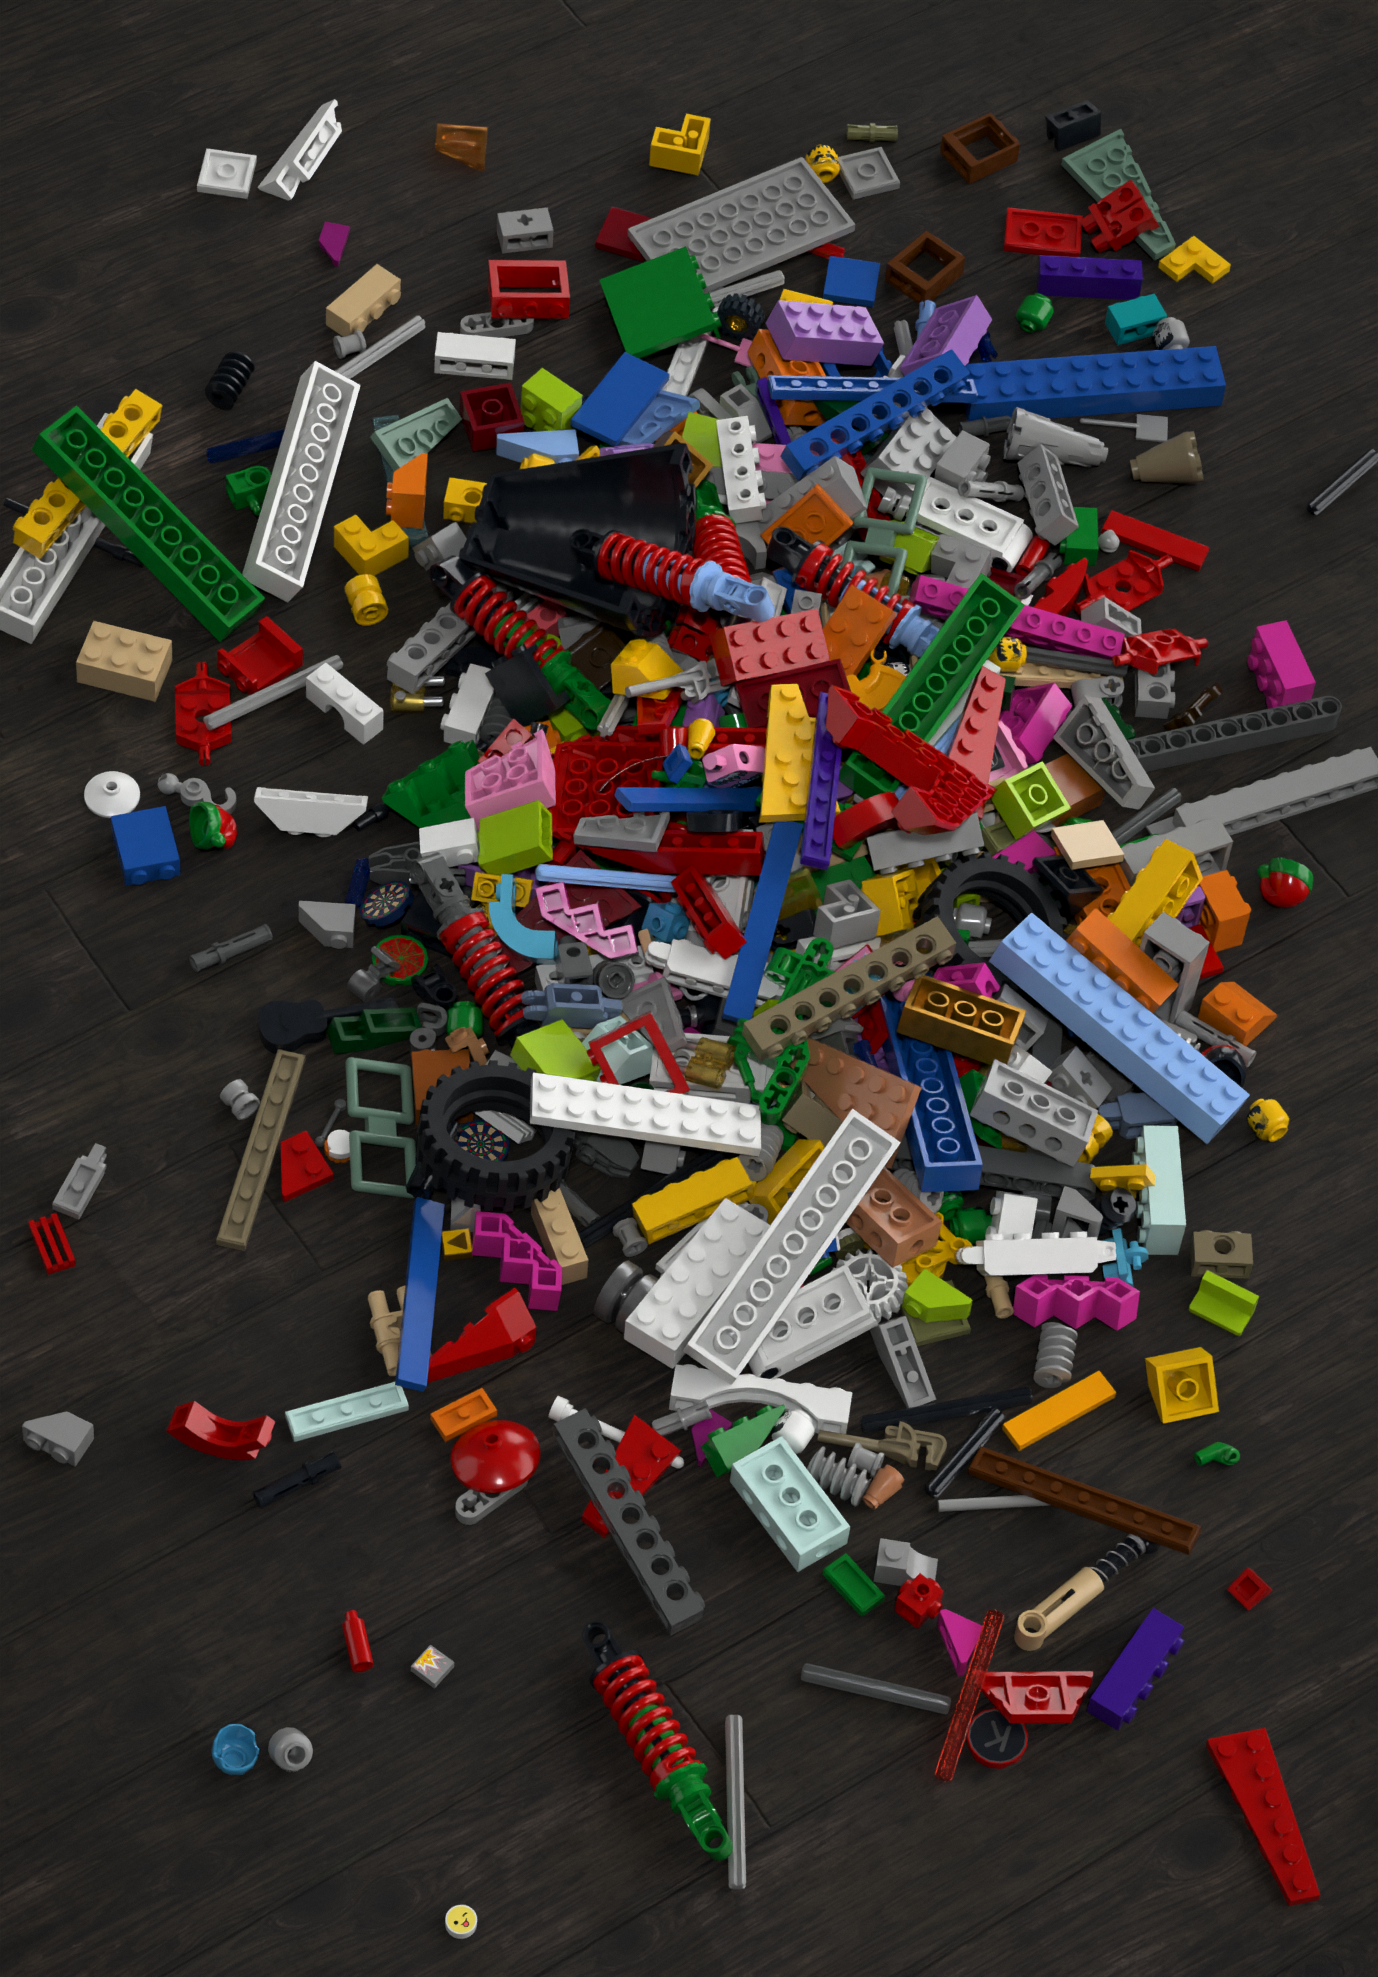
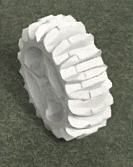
(885, 1284)

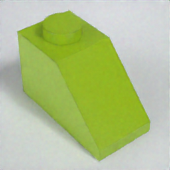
(935, 1300)

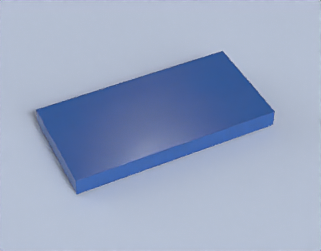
(620, 399)

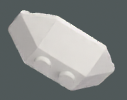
(310, 811)

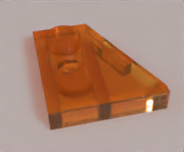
(463, 143)

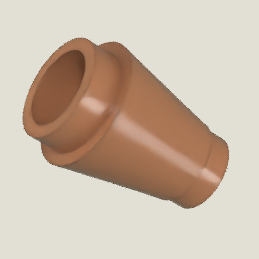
(883, 1486)

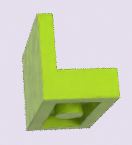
(1224, 1303)

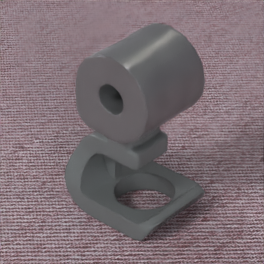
(366, 983)
(432, 1026)

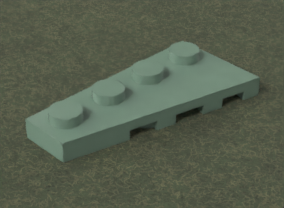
(415, 433)

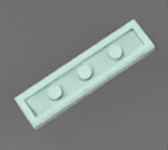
(346, 1411)

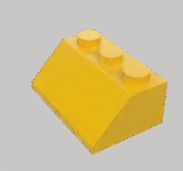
(786, 1176)

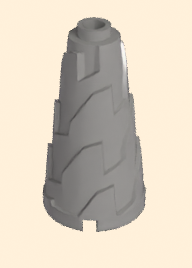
(1030, 430)

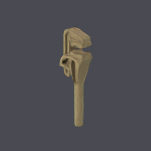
(900, 1444)

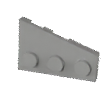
(632, 833)
(659, 1000)

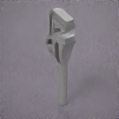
(693, 680)

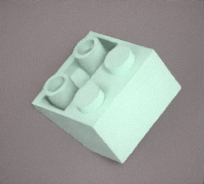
(627, 1056)

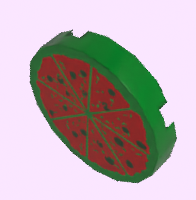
(408, 953)

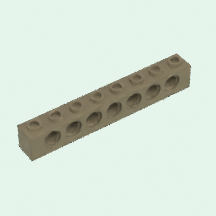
(929, 935)

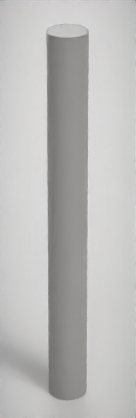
(988, 1503)

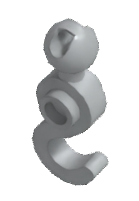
(194, 791)

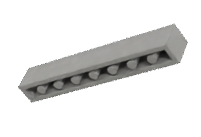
(1286, 793)

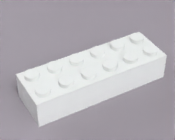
(694, 1283)

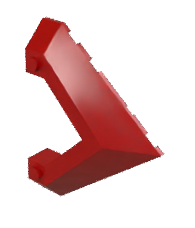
(939, 789)

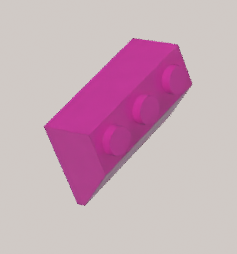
(1035, 718)

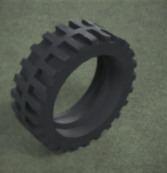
(998, 880)
(480, 1179)

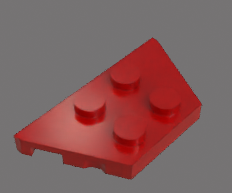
(1037, 1695)

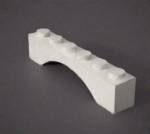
(825, 1406)

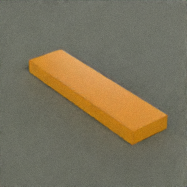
(1059, 1410)

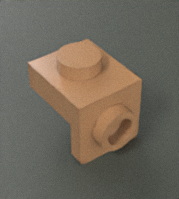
(466, 1037)

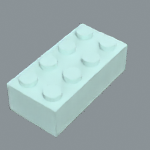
(1160, 1205)

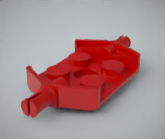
(1136, 573)
(1159, 648)
(200, 698)

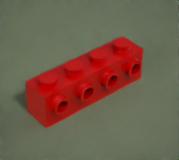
(707, 913)

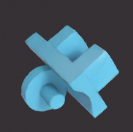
(1125, 1256)

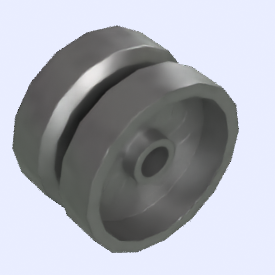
(623, 1294)

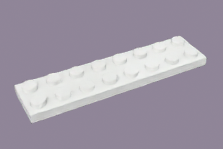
(645, 1114)

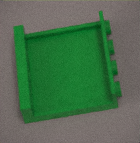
(660, 303)

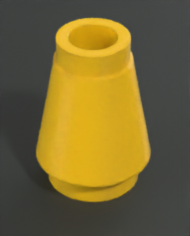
(699, 737)

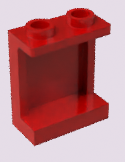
(261, 658)

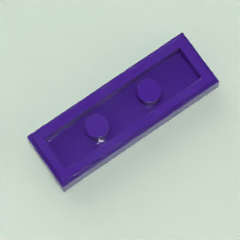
(772, 413)

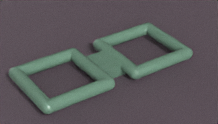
(883, 533)
(379, 1125)

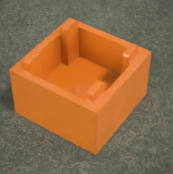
(1224, 911)

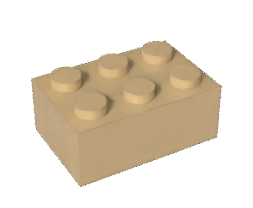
(124, 661)

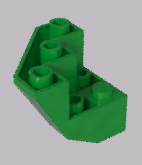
(436, 789)

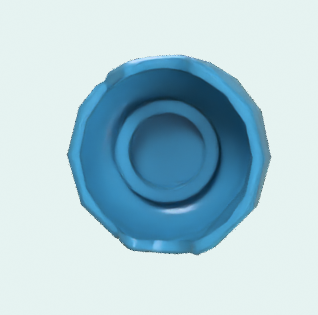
(235, 1749)

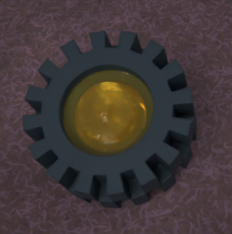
(740, 317)

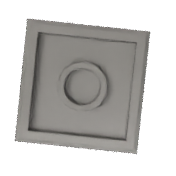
(867, 173)

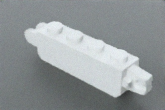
(701, 970)
(1037, 1256)

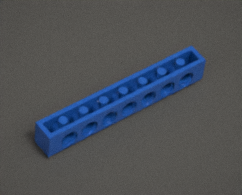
(944, 367)

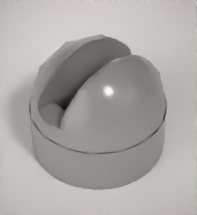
(1108, 541)

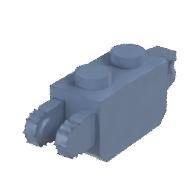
(574, 1003)
(1133, 1112)

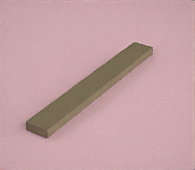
(261, 1150)

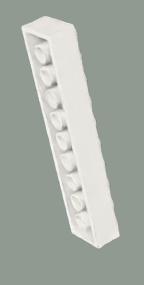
(301, 482)
(35, 585)
(791, 1247)

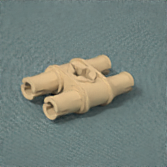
(387, 1327)

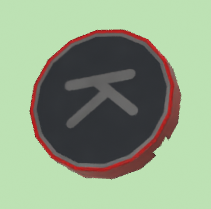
(995, 1740)

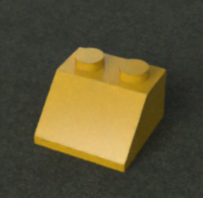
(640, 664)
(1182, 1384)

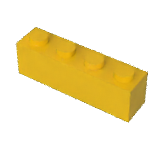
(691, 1200)

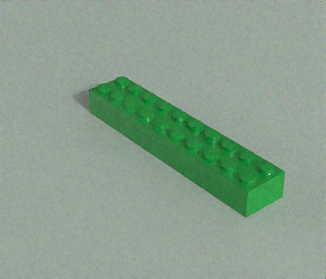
(148, 523)
(939, 676)

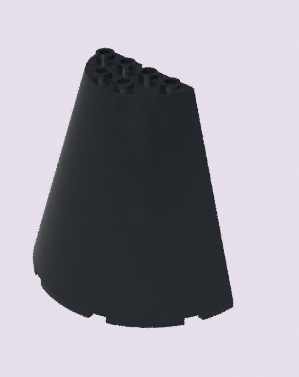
(534, 511)

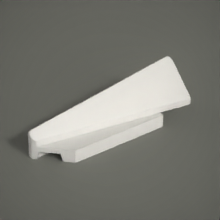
(303, 154)

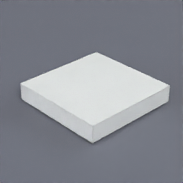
(226, 173)

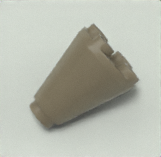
(1170, 462)

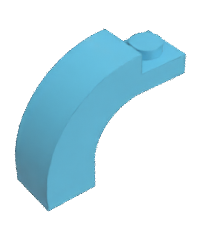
(527, 944)

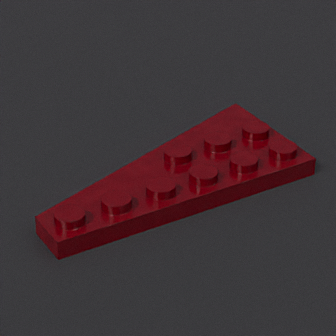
(613, 904)

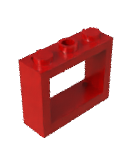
(528, 274)
(597, 1056)

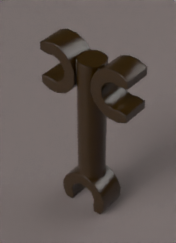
(1193, 711)

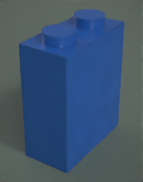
(145, 846)

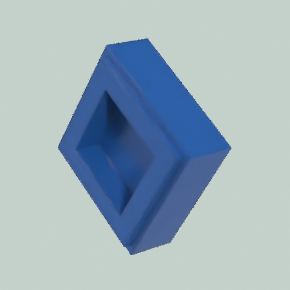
(677, 763)

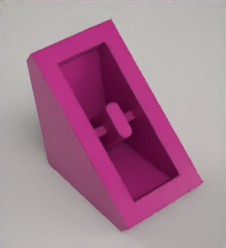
(959, 1638)

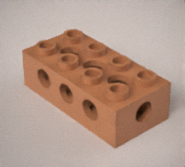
(894, 1220)

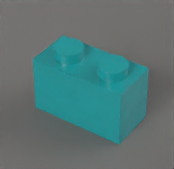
(1134, 318)

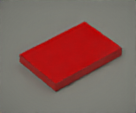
(1042, 233)

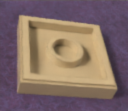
(1087, 844)

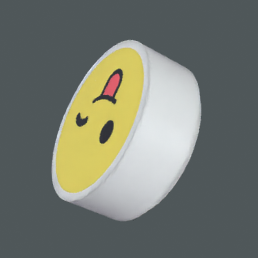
(461, 1921)

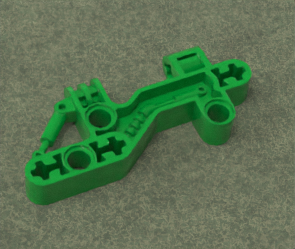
(794, 974)

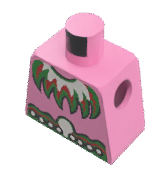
(726, 766)

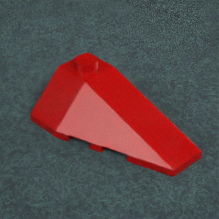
(494, 1338)

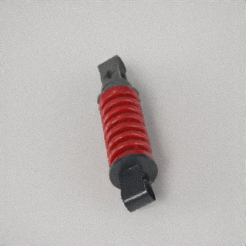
(472, 951)

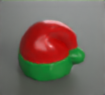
(211, 826)
(1285, 882)

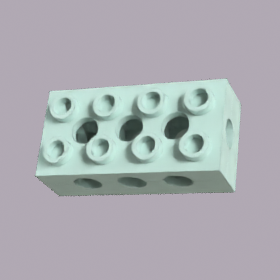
(789, 1503)

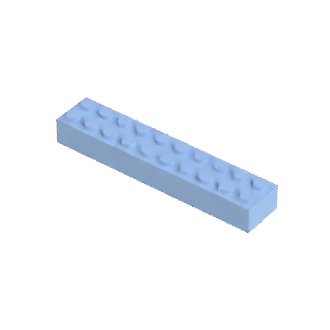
(1119, 1028)

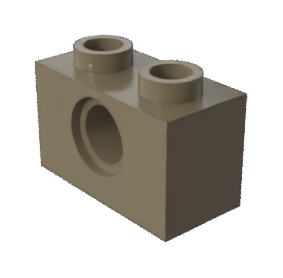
(1233, 1264)

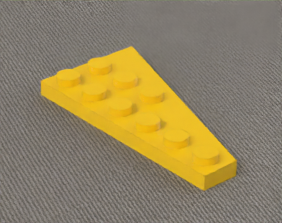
(786, 756)

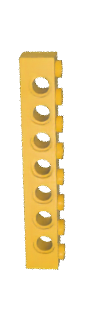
(130, 426)

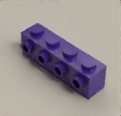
(1089, 277)
(1135, 1670)

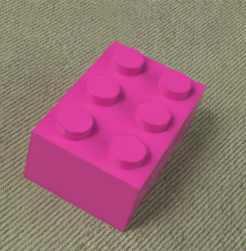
(1280, 665)

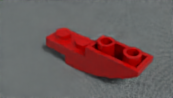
(1064, 590)

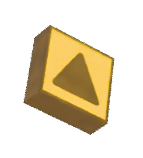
(456, 1244)

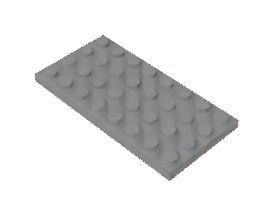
(748, 224)

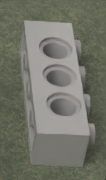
(1047, 495)

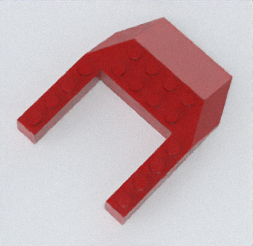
(591, 761)

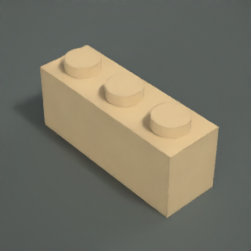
(363, 301)
(560, 1236)

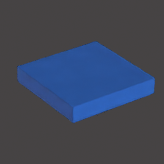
(851, 281)

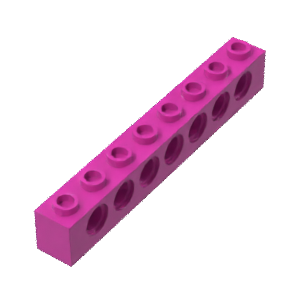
(1030, 626)

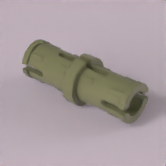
(872, 133)

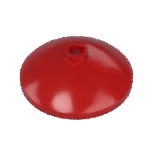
(495, 1456)

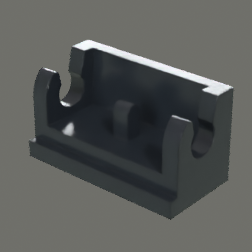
(1073, 125)

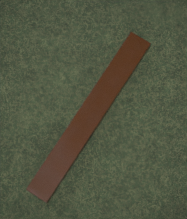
(1085, 1500)

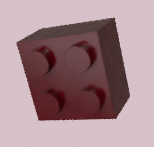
(489, 413)

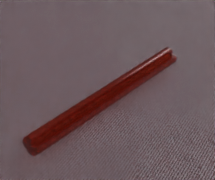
(969, 1695)

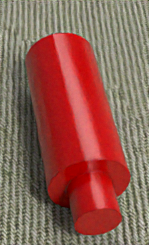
(1035, 551)
(357, 1642)

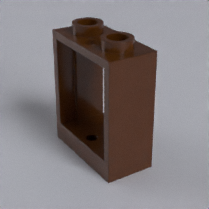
(962, 160)
(920, 290)

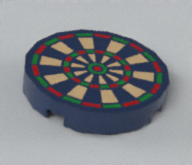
(386, 903)
(484, 1140)

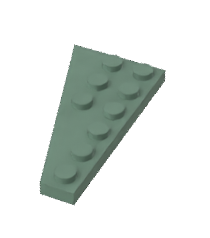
(1107, 166)

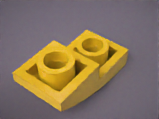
(485, 888)

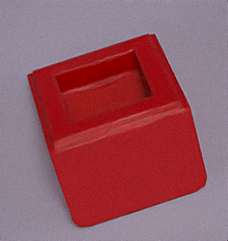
(1249, 1588)

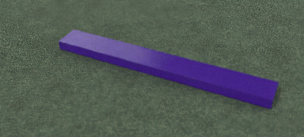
(821, 793)

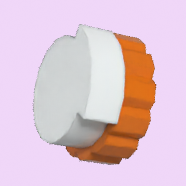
(337, 1146)

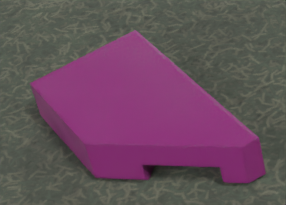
(333, 240)
(702, 1429)

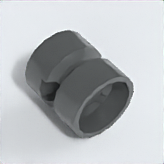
(613, 978)

